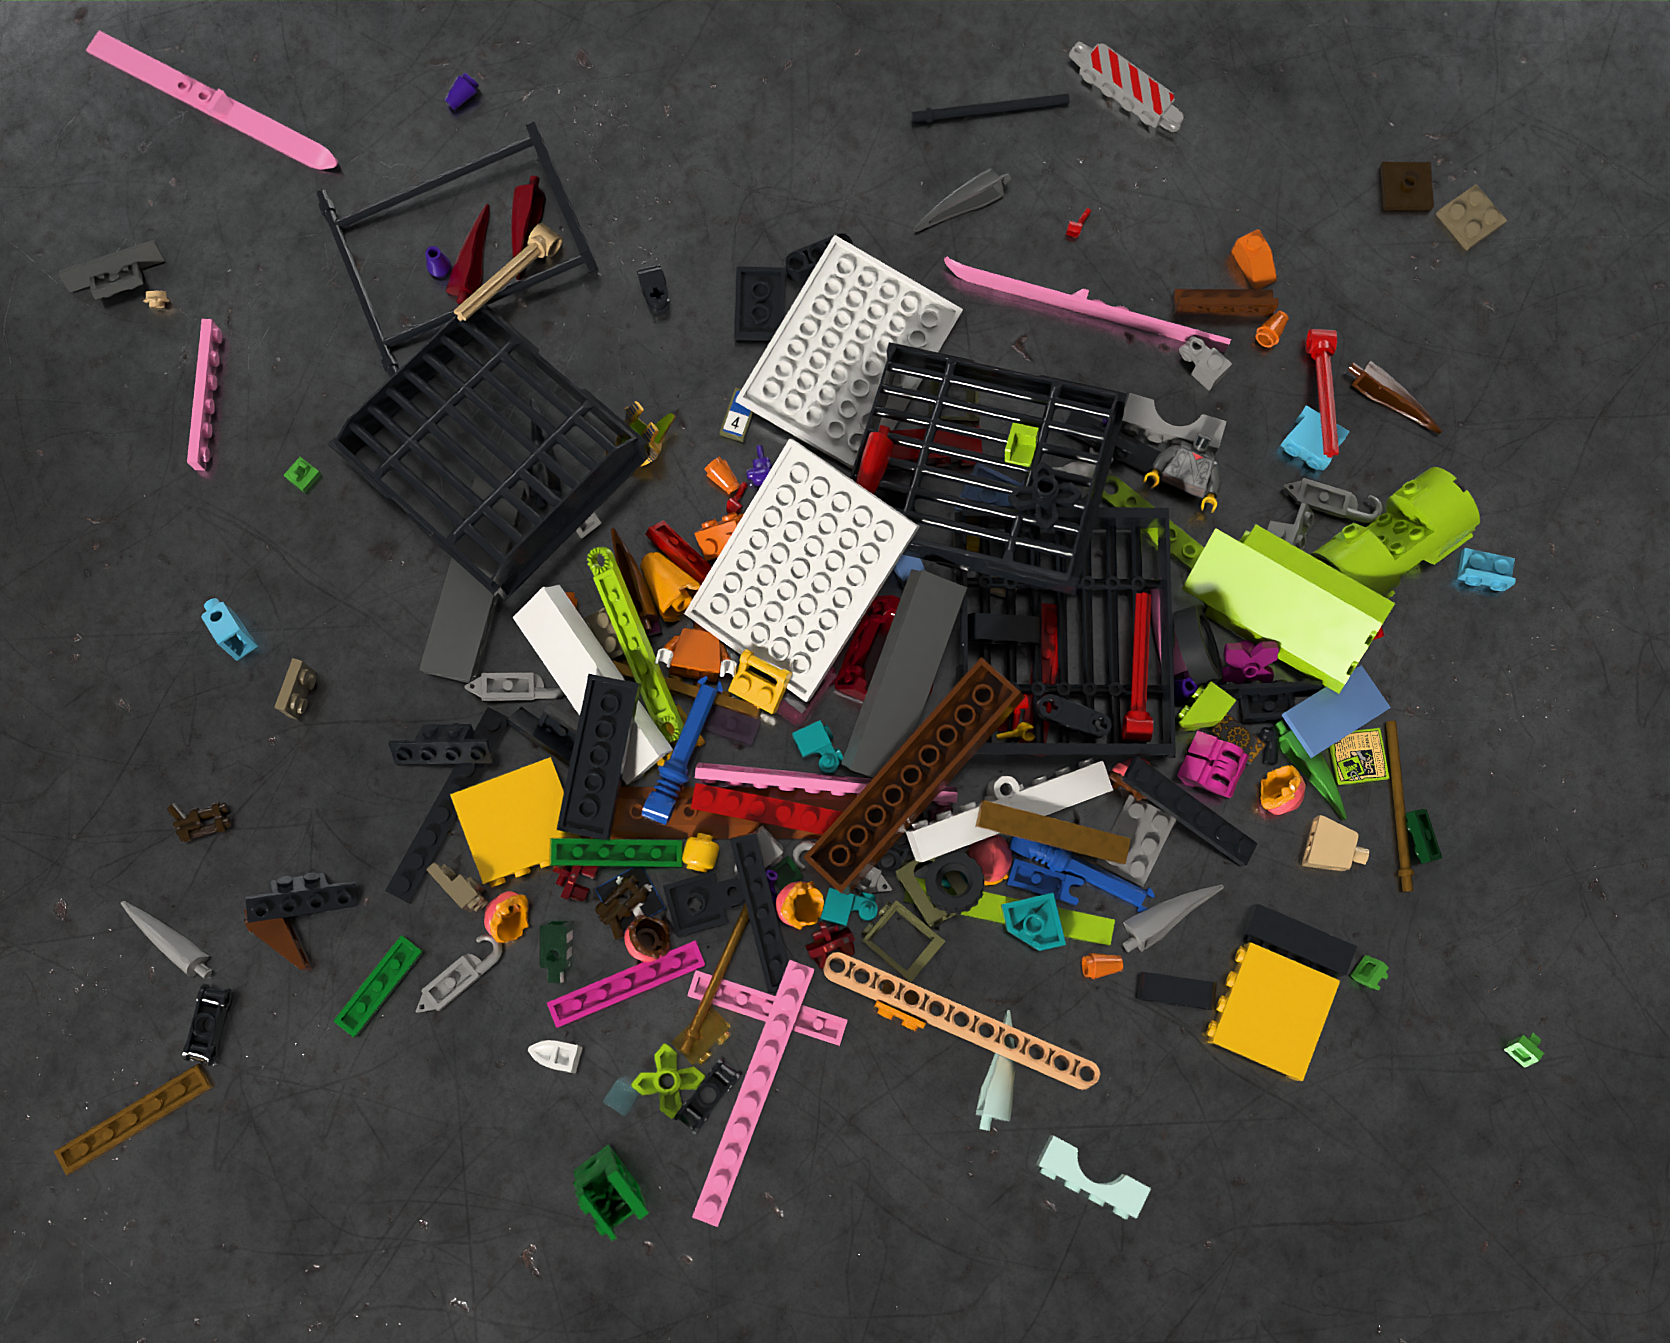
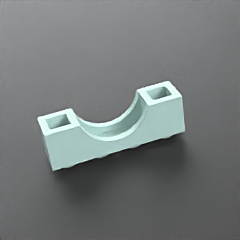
(1123, 1193)

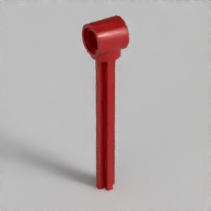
(1322, 346)
(1137, 722)

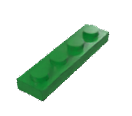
(378, 986)

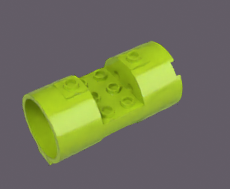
(1421, 523)

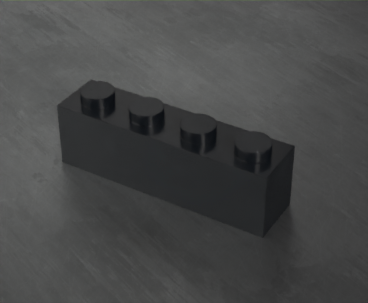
(1298, 940)

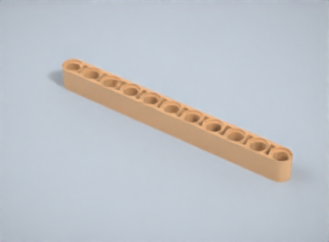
(974, 1021)

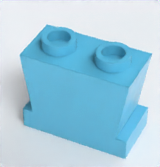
(1306, 439)

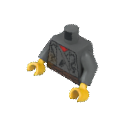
(1189, 469)

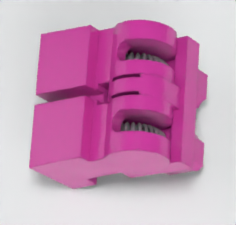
(1214, 765)

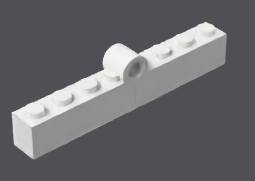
(1041, 797)

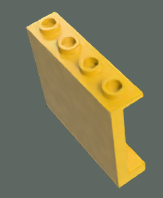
(512, 820)
(1272, 1010)

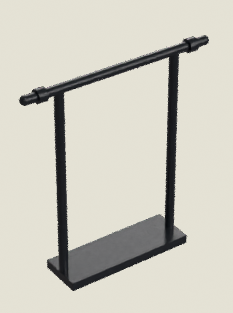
(535, 139)

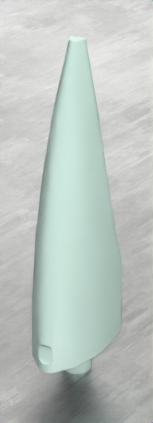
(998, 1087)

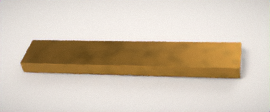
(1053, 832)
(133, 1119)

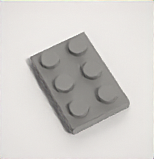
(1148, 832)

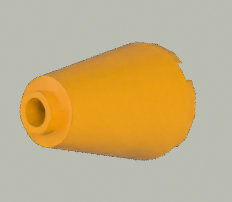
(669, 585)

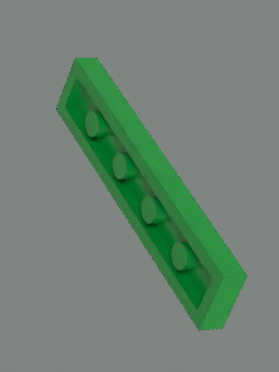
(615, 852)

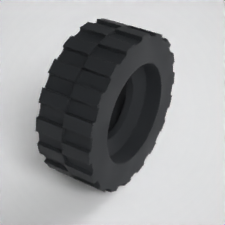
(961, 863)

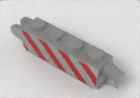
(1127, 85)

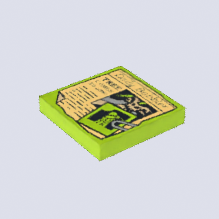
(1359, 758)

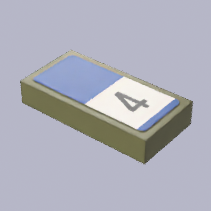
(736, 420)

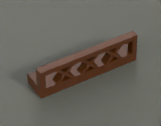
(1224, 302)

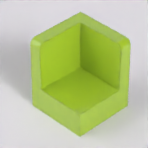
(1021, 444)

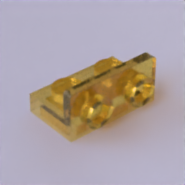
(712, 1031)

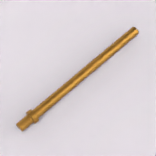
(1399, 805)
(692, 1033)

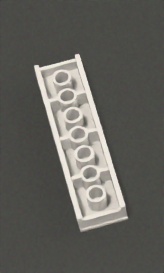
(573, 652)

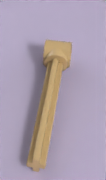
(541, 243)

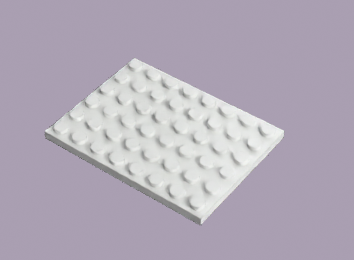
(833, 346)
(801, 568)

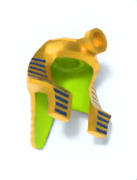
(652, 432)

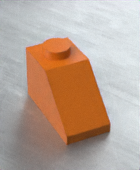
(1255, 259)

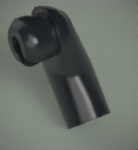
(1271, 737)

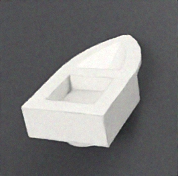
(556, 1055)

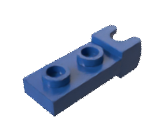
(1043, 881)

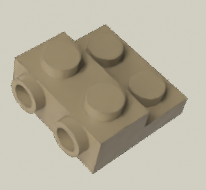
(463, 890)

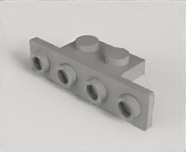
(1294, 533)

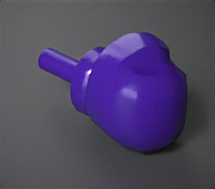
(760, 468)

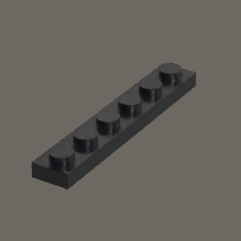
(1189, 811)
(760, 909)

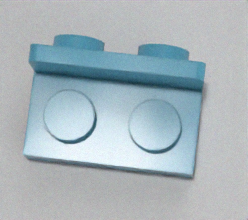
(1486, 569)

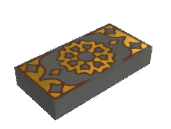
(1234, 732)

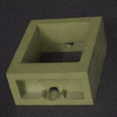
(886, 913)

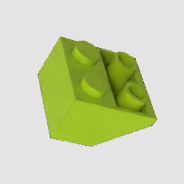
(1205, 711)

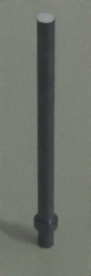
(929, 114)

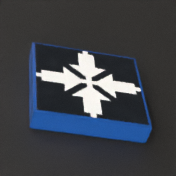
(650, 907)

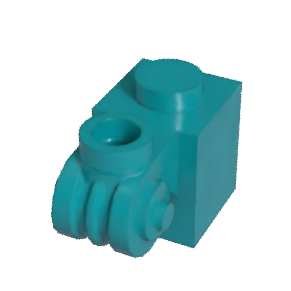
(816, 741)
(840, 906)

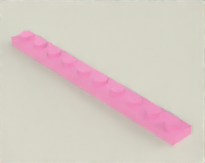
(791, 779)
(753, 1093)

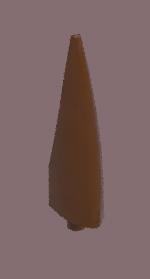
(1384, 389)
(635, 583)

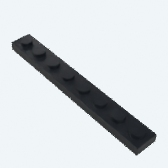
(443, 813)

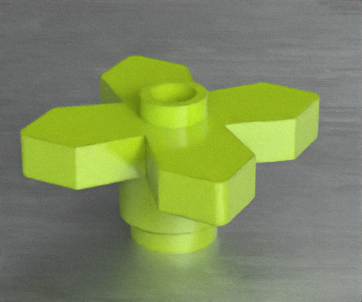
(684, 1079)

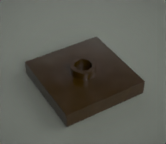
(1407, 186)

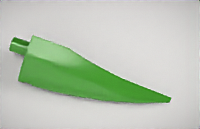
(1313, 768)

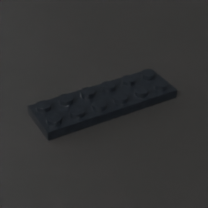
(598, 757)

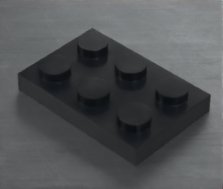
(759, 302)

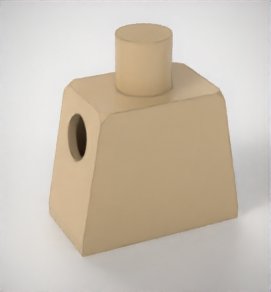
(1332, 846)

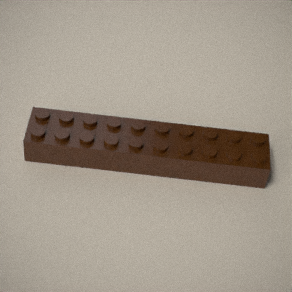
(914, 777)

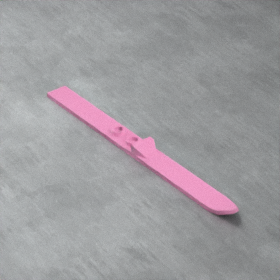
(211, 102)
(1079, 303)

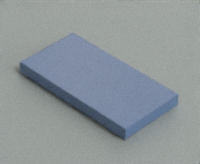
(1332, 716)

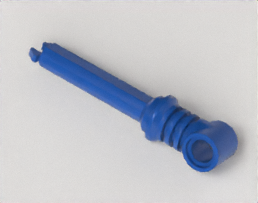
(674, 772)
(1063, 860)

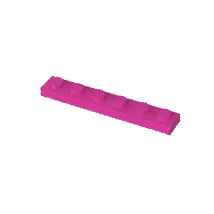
(625, 984)

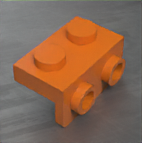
(716, 534)

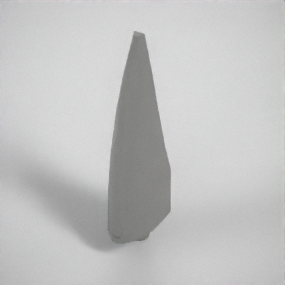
(1158, 920)
(170, 942)

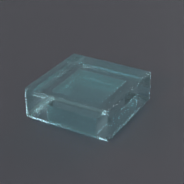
(621, 1097)

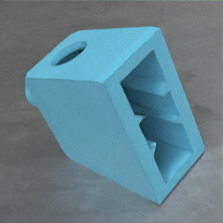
(227, 629)

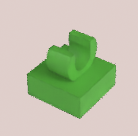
(302, 474)
(1370, 972)
(1525, 1049)

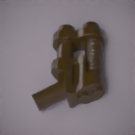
(191, 825)
(612, 910)

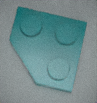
(1035, 921)

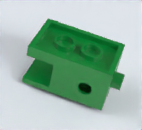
(604, 1187)

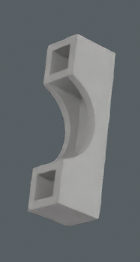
(1142, 419)

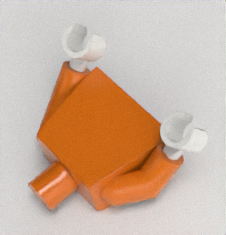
(696, 655)

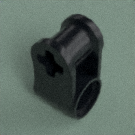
(654, 286)

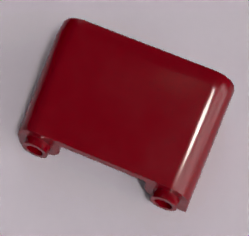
(866, 647)

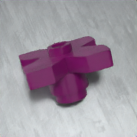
(1249, 661)

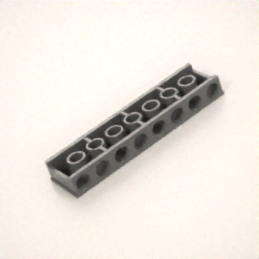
(464, 604)
(904, 671)

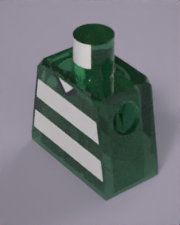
(557, 937)

